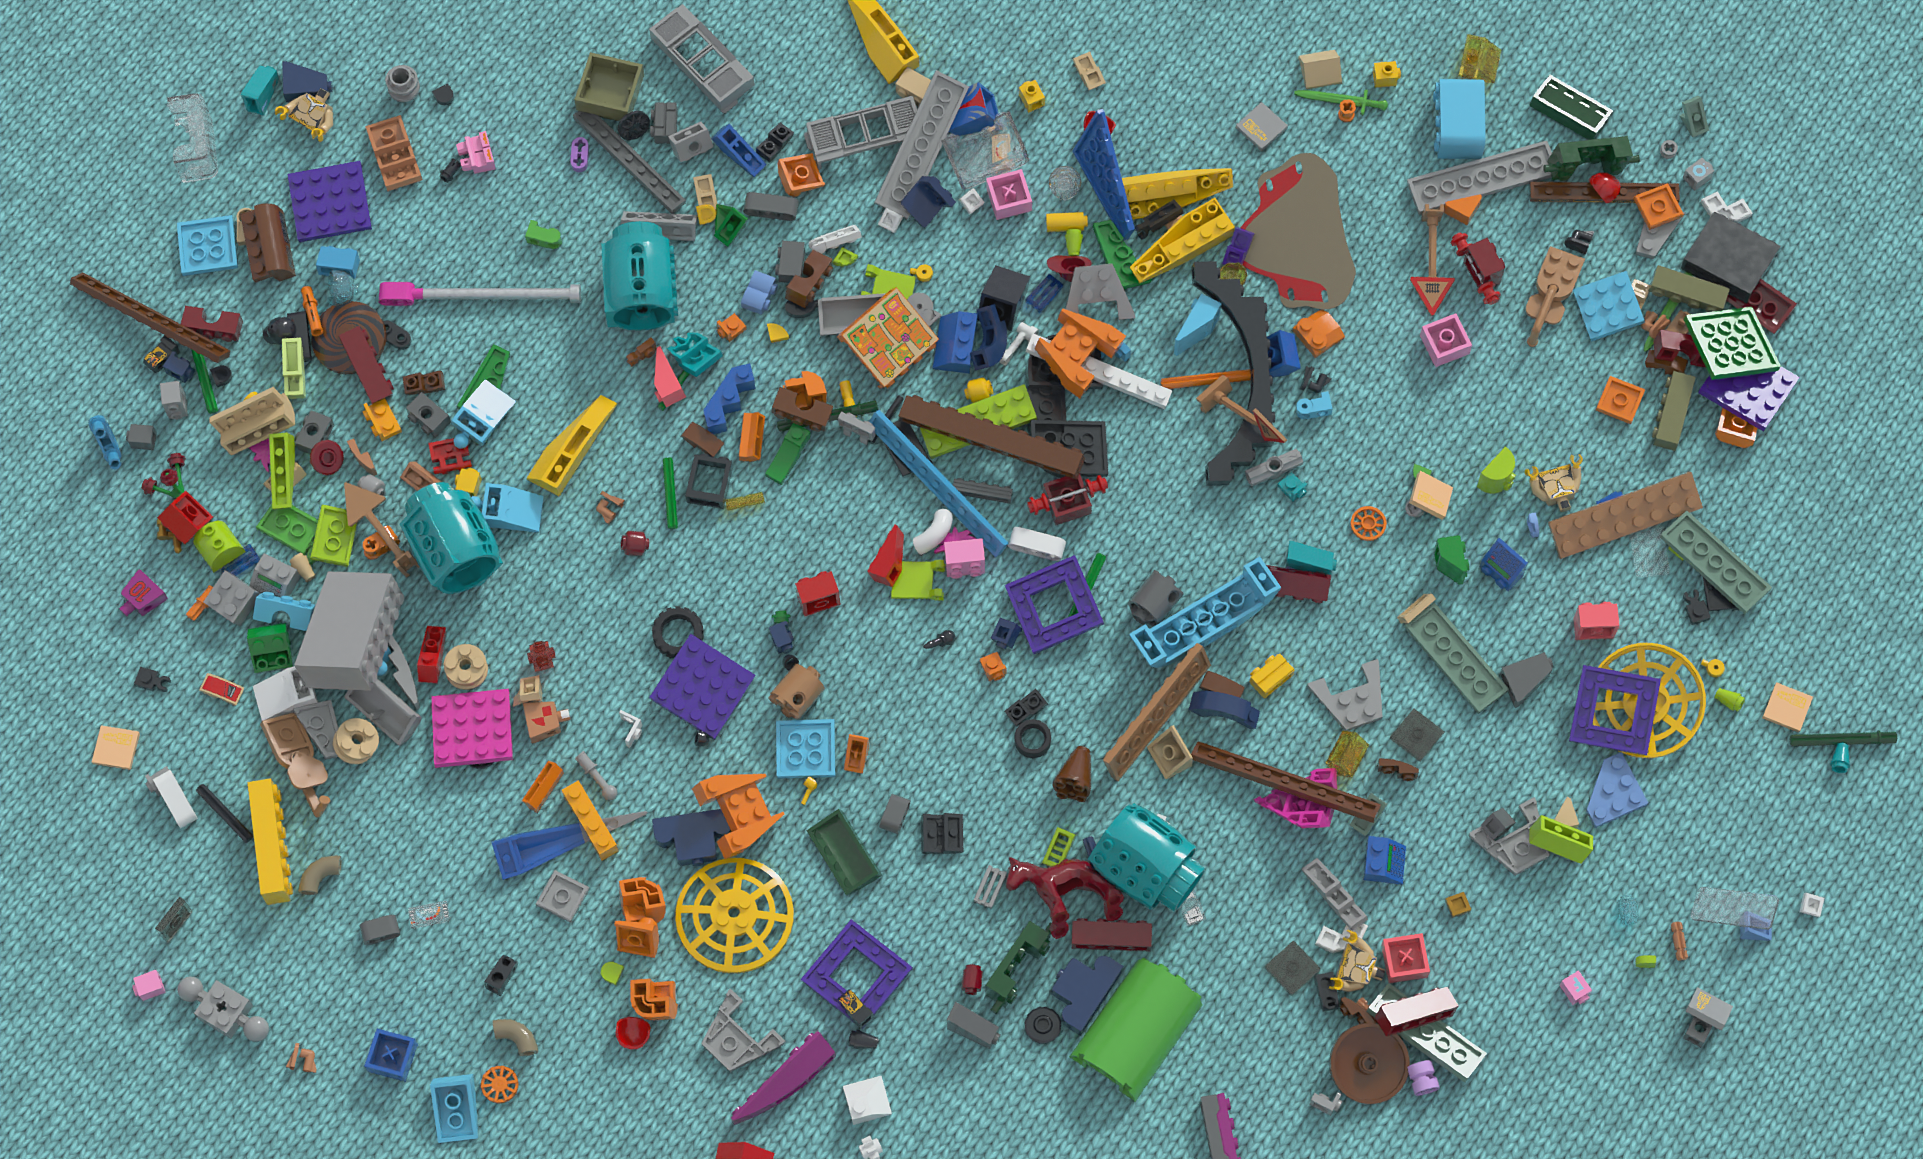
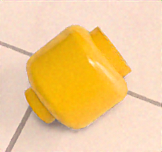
(978, 389)

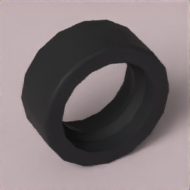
(1029, 724)

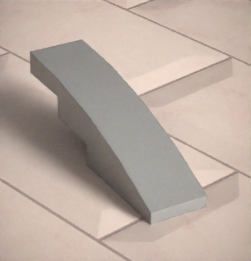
(403, 675)
(1334, 894)

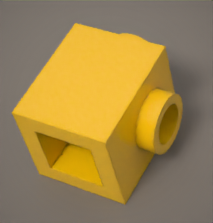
(1386, 74)
(1031, 95)
(468, 481)

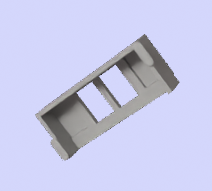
(724, 83)
(827, 140)

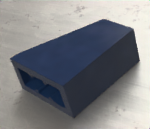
(302, 80)

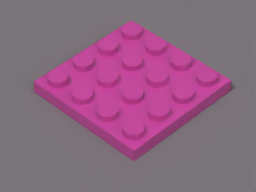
(472, 728)

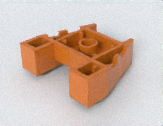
(1074, 346)
(741, 807)

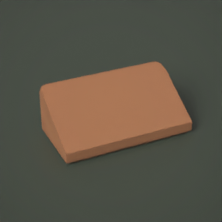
(418, 476)

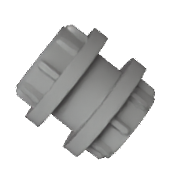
(402, 83)

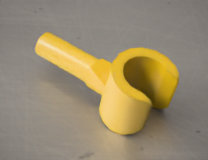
(811, 784)

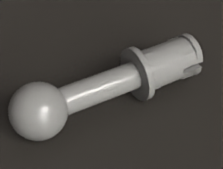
(609, 792)

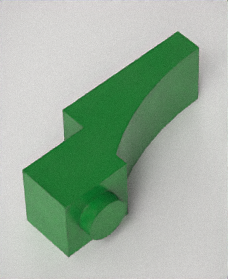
(788, 453)

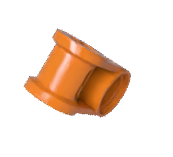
(378, 544)

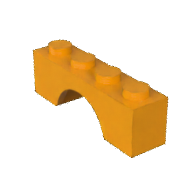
(590, 820)

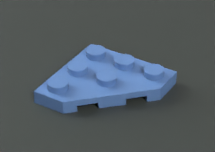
(1614, 792)

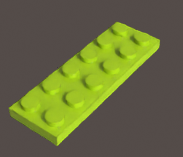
(1006, 408)

